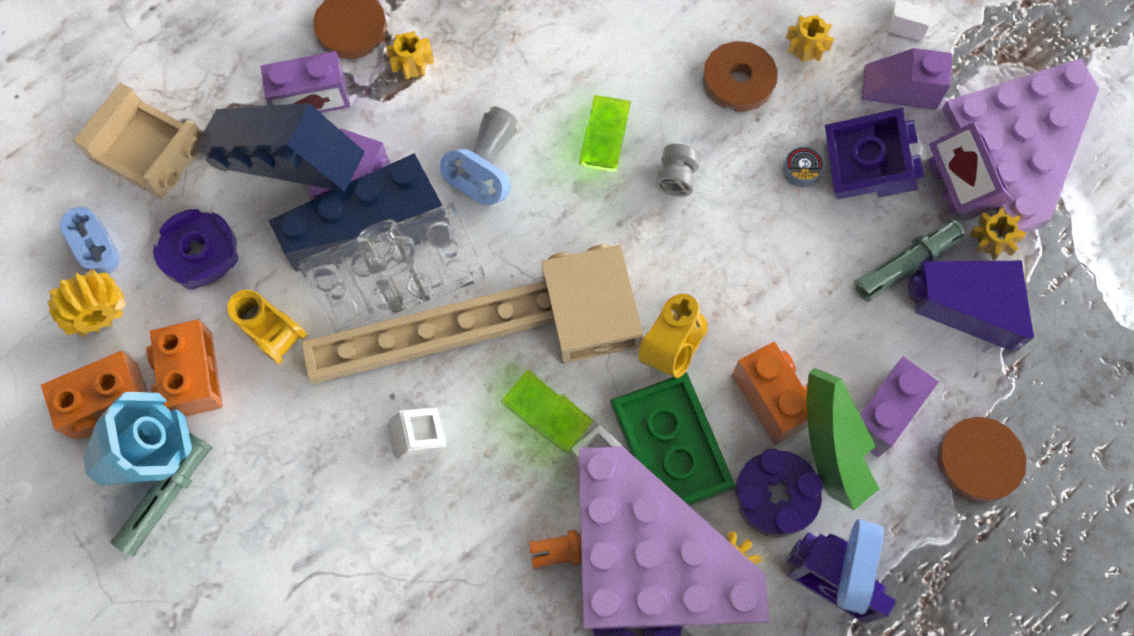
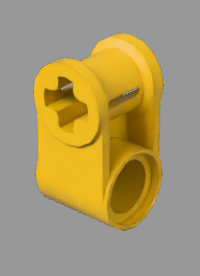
(270, 328)
(672, 338)

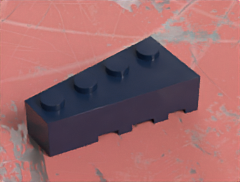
(281, 144)
(339, 216)

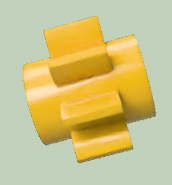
(809, 38)
(410, 54)
(1007, 230)

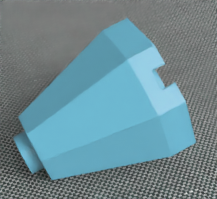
(137, 441)

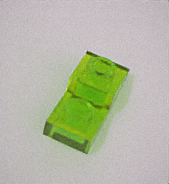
(605, 133)
(546, 411)

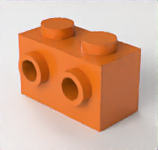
(185, 367)
(773, 391)
(86, 393)

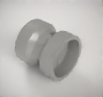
(677, 173)

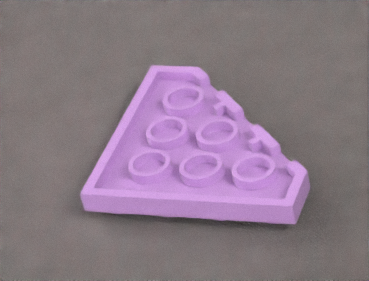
(1032, 133)
(654, 556)

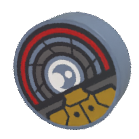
(803, 166)

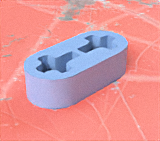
(478, 171)
(96, 237)
(860, 566)

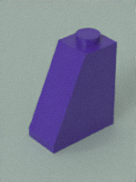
(976, 298)

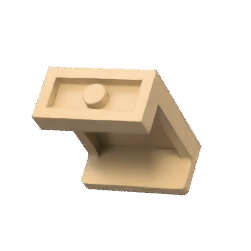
(139, 142)
(592, 302)

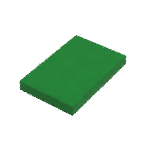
(674, 439)

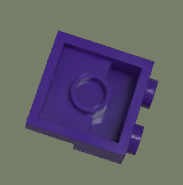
(873, 155)
(818, 567)

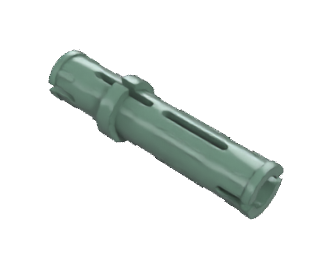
(910, 259)
(158, 500)

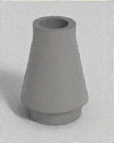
(494, 133)

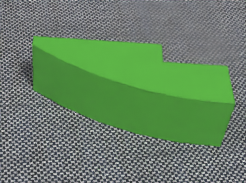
(838, 440)

